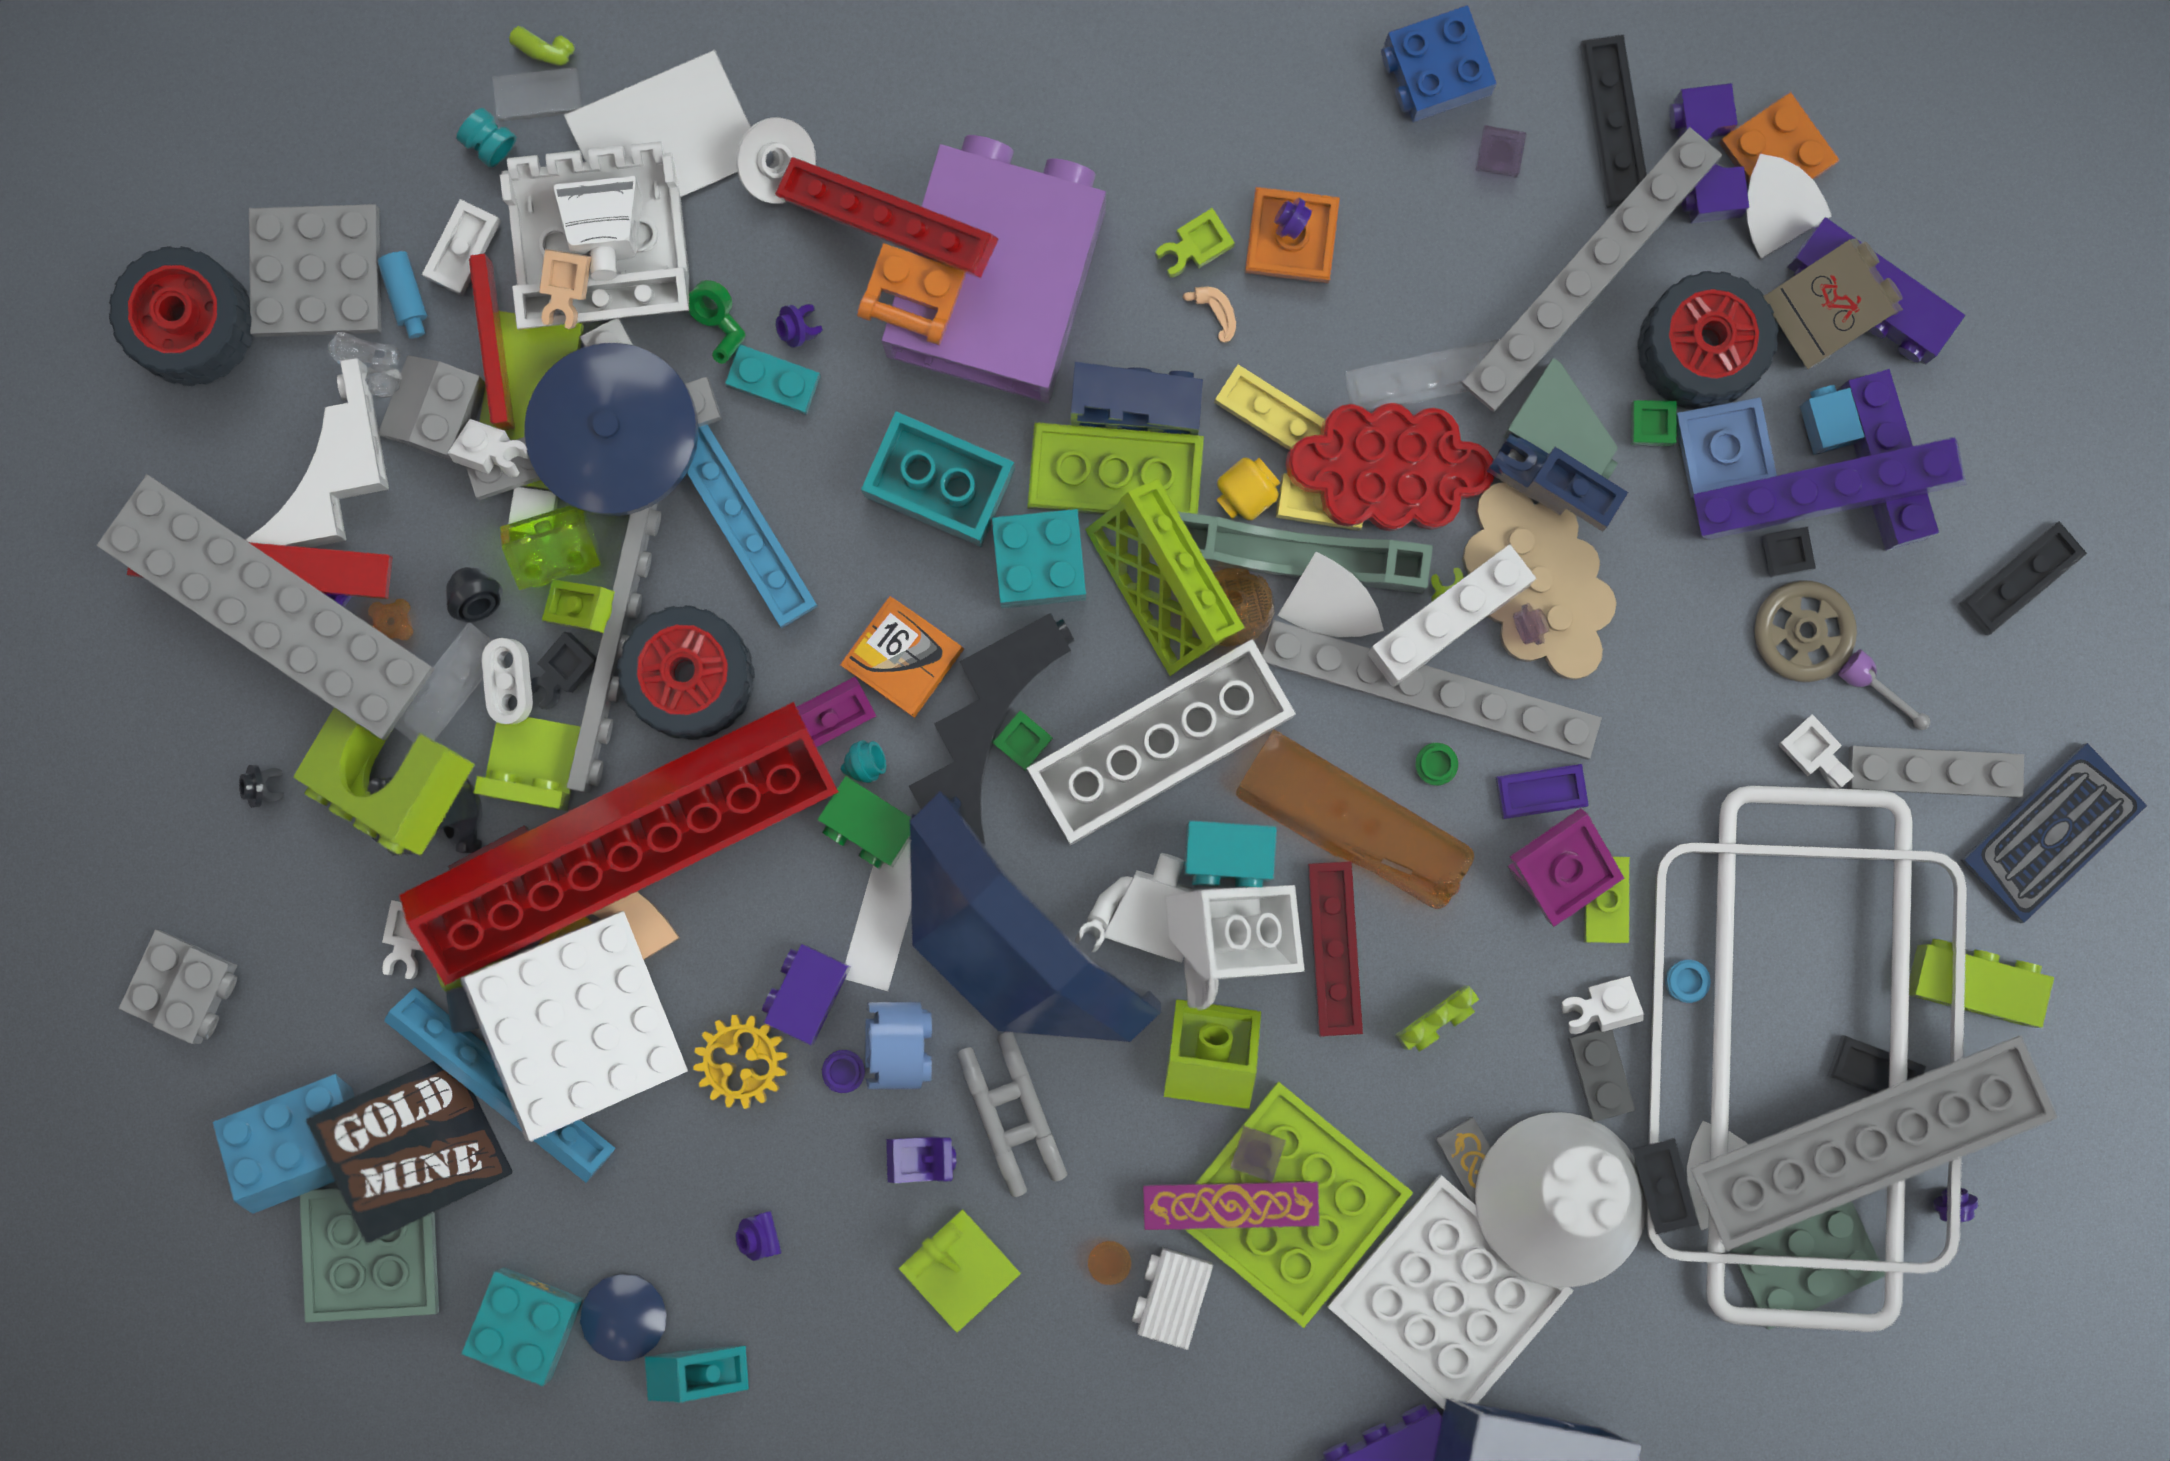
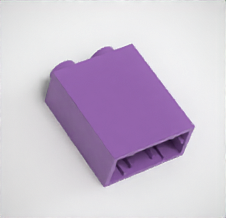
(1019, 315)

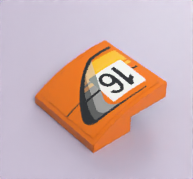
(902, 656)

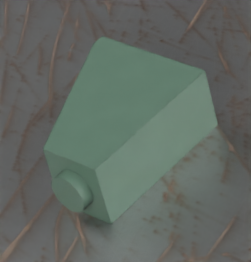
(1562, 418)

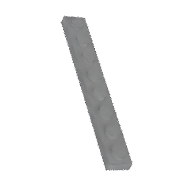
(1591, 269)
(604, 687)
(1434, 691)

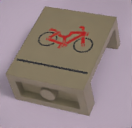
(1834, 301)

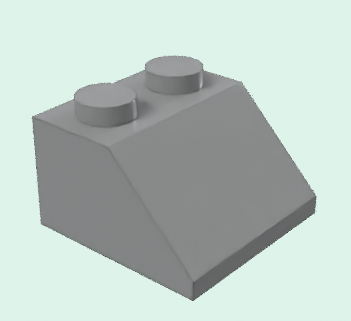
(432, 405)

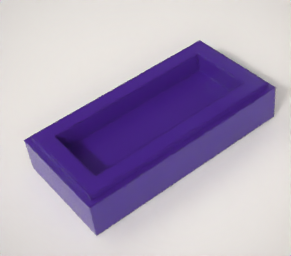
(1542, 791)

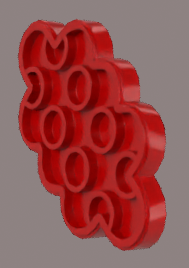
(1390, 467)

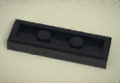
(2023, 578)

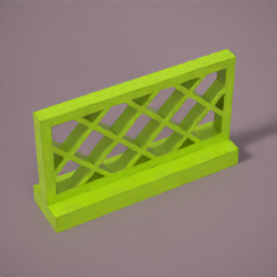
(1179, 568)

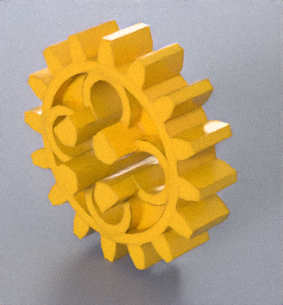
(753, 1083)

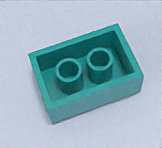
(938, 479)

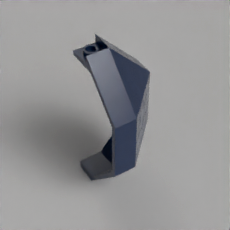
(1003, 946)

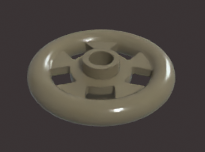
(1770, 636)

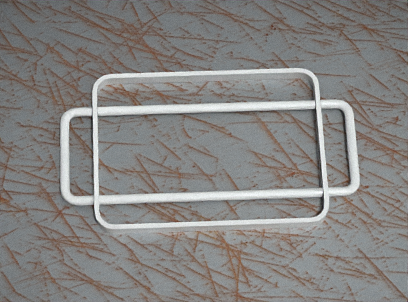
(1903, 857)

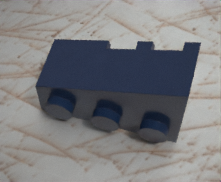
(1136, 399)

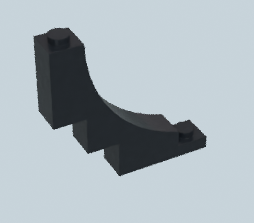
(999, 679)

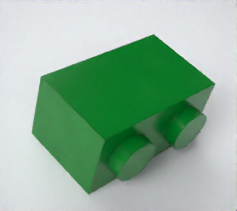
(867, 822)

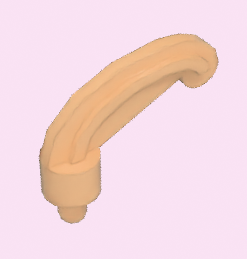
(1220, 306)

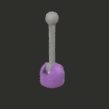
(1862, 671)

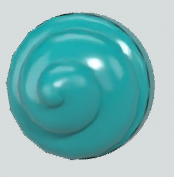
(864, 761)

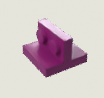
(1566, 867)

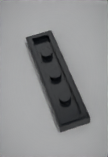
(1613, 116)

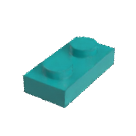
(772, 379)

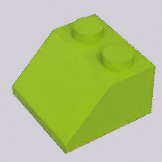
(1213, 1054)

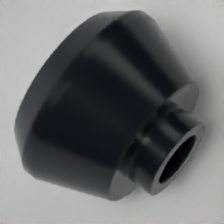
(472, 595)

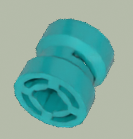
(485, 136)

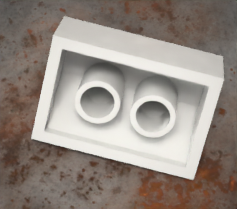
(1237, 931)

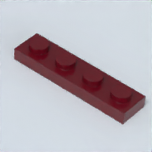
(1335, 949)

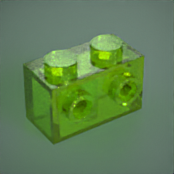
(550, 546)

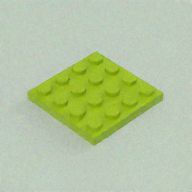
(1356, 1202)

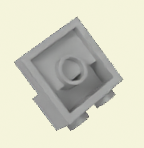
(179, 988)

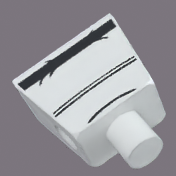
(601, 221)

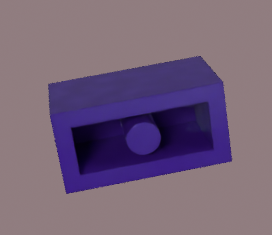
(805, 994)

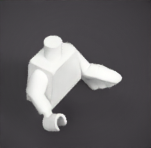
(1136, 915)

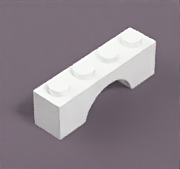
(1451, 615)

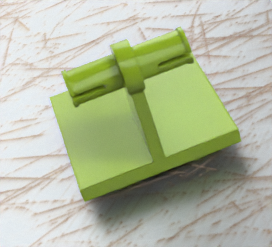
(959, 1270)

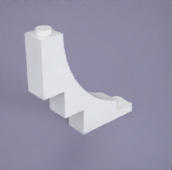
(343, 466)

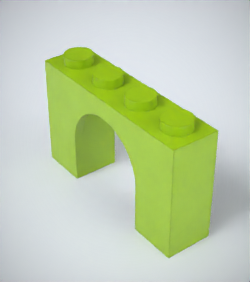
(407, 807)

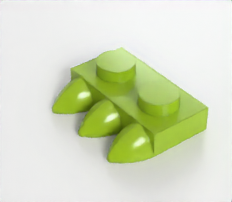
(1423, 1030)

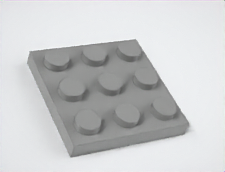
(314, 270)

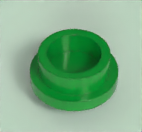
(1436, 764)

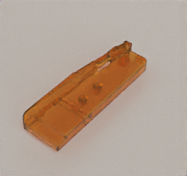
(1354, 821)

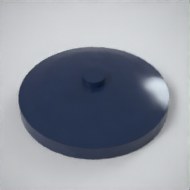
(611, 429)

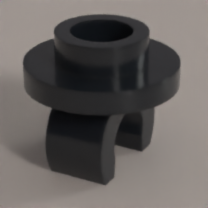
(253, 786)

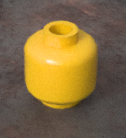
(1247, 488)

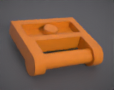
(916, 281)

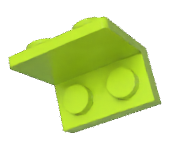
(530, 763)

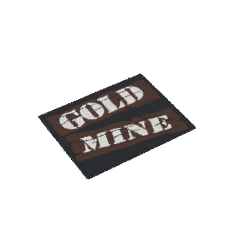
(408, 1149)

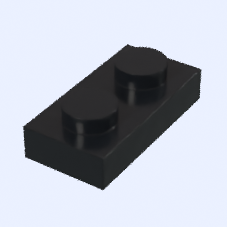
(1665, 1186)

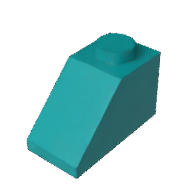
(696, 1374)

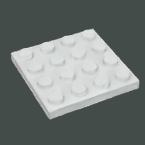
(574, 1025)
(1444, 1300)

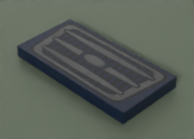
(2053, 833)

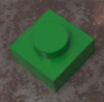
(1653, 423)
(1022, 740)

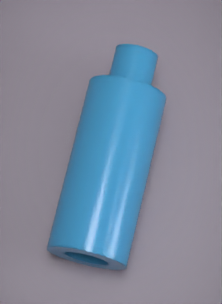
(403, 292)

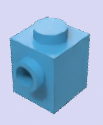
(1831, 419)

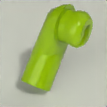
(538, 49)

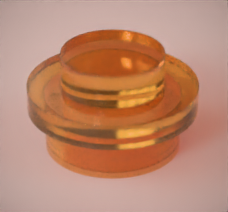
(1109, 1262)

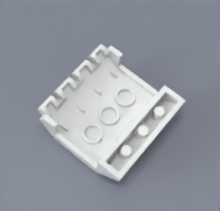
(646, 284)

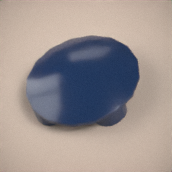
(623, 1317)

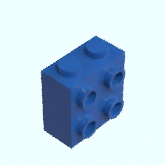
(1438, 64)

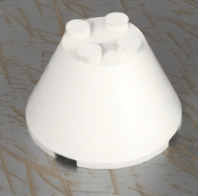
(1560, 1200)

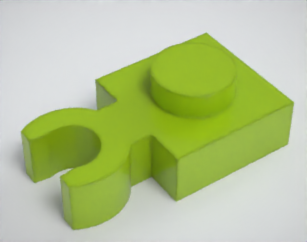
(1200, 240)

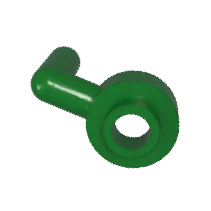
(711, 306)

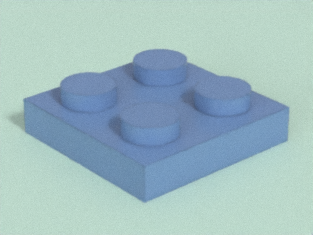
(1725, 445)

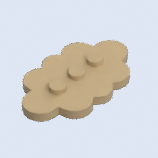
(1564, 585)

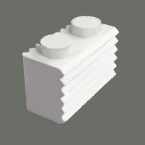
(1173, 1297)

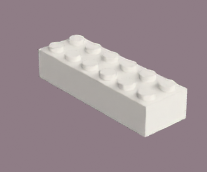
(1161, 742)

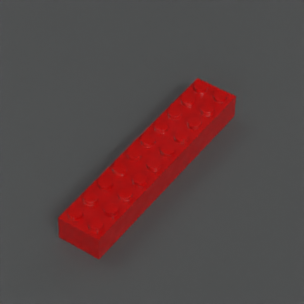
(617, 844)

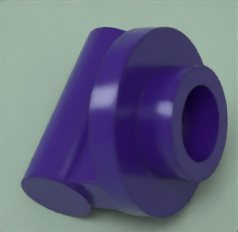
(758, 1237)

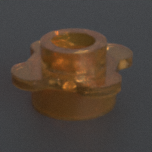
(399, 611)

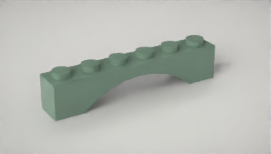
(1287, 553)

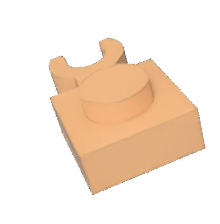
(565, 279)

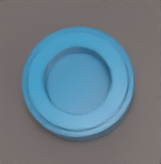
(1687, 981)

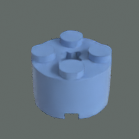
(897, 1045)

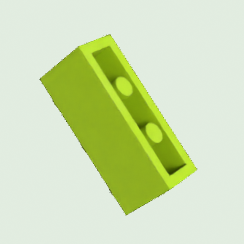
(1990, 989)

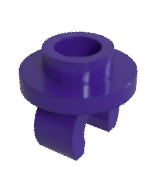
(791, 325)

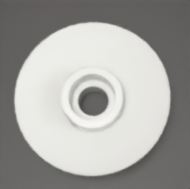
(784, 140)

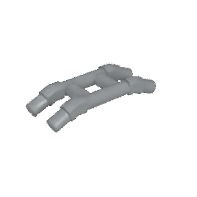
(1003, 1140)

